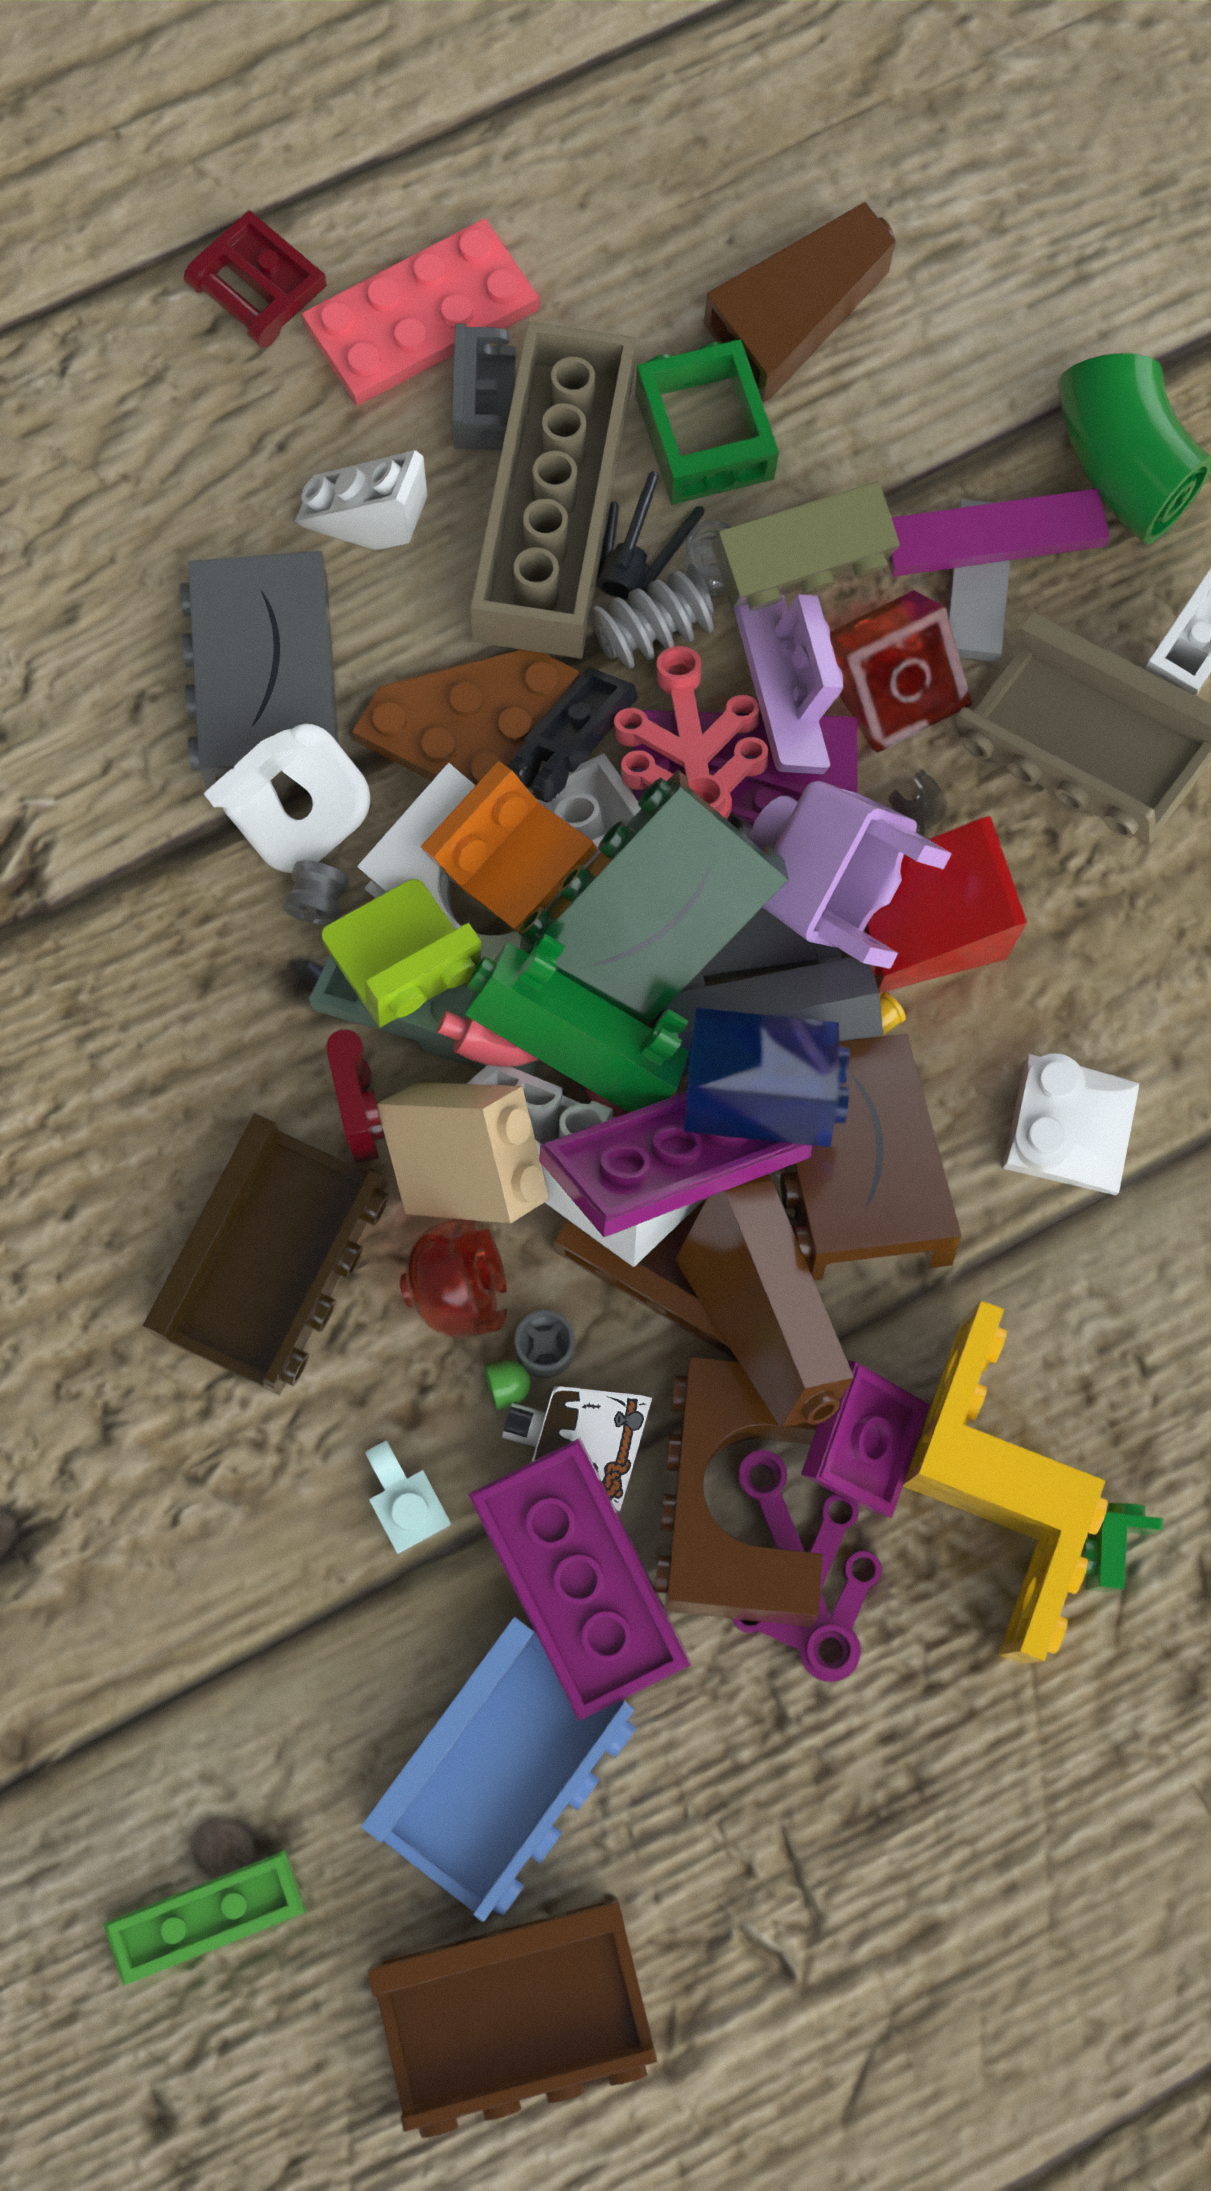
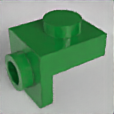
(1108, 1547)

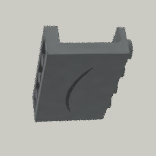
(256, 654)

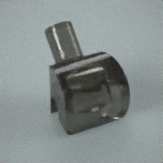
(928, 806)

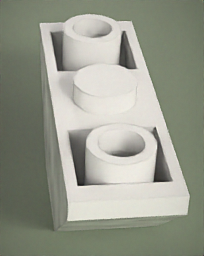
(367, 502)

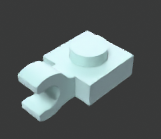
(407, 1506)

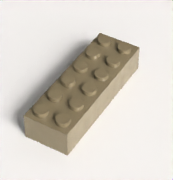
(553, 490)

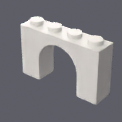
(401, 858)

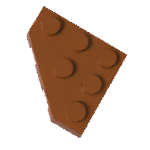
(464, 713)

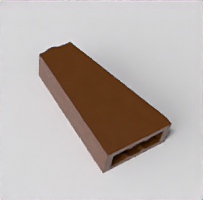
(800, 295)
(766, 1302)

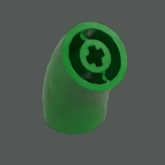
(1132, 441)

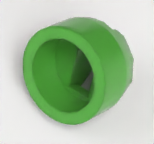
(506, 1382)

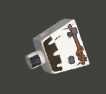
(604, 1420)

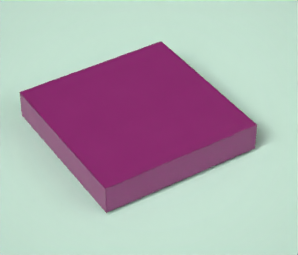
(867, 1442)

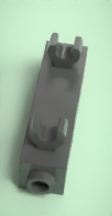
(826, 991)

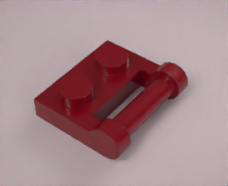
(267, 266)
(356, 1105)

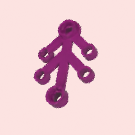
(784, 1535)

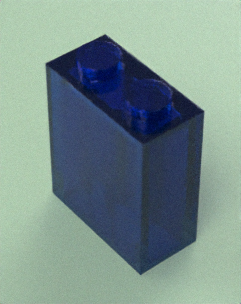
(766, 1077)

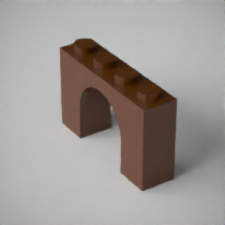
(706, 1566)

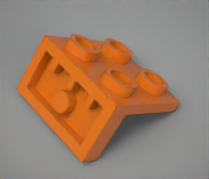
(507, 847)

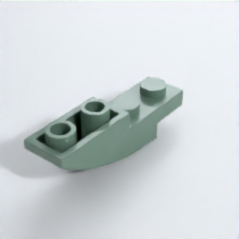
(337, 998)

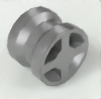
(315, 892)

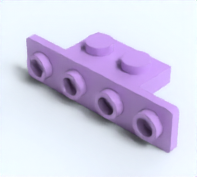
(792, 678)

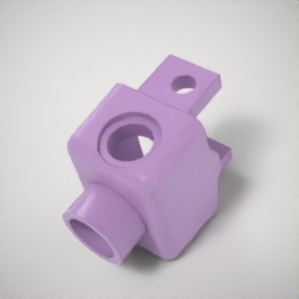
(840, 865)

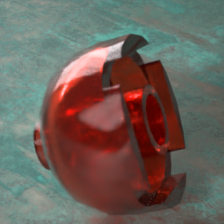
(455, 1279)

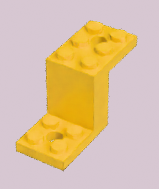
(1007, 1488)

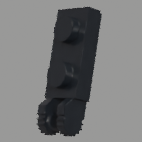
(571, 731)

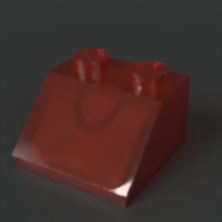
(900, 669)

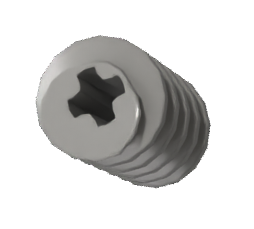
(654, 616)

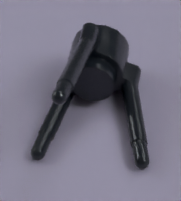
(626, 566)

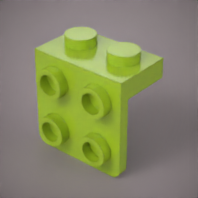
(401, 951)

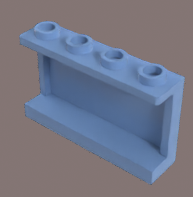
(496, 1776)

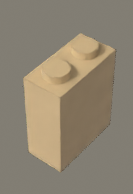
(463, 1151)

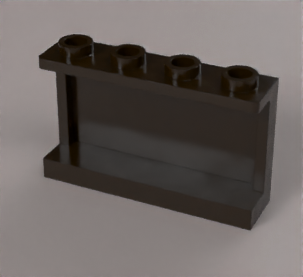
(267, 1257)

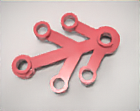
(679, 676)

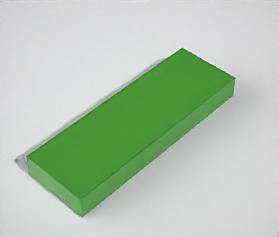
(204, 1917)

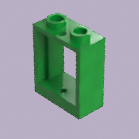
(719, 467)

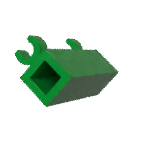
(575, 1029)

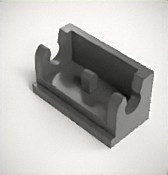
(482, 387)

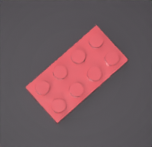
(409, 311)

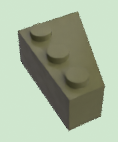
(806, 547)

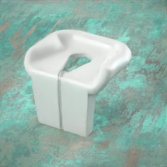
(318, 765)

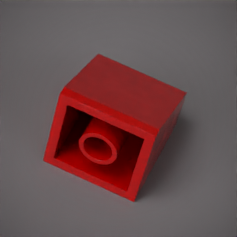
(950, 915)

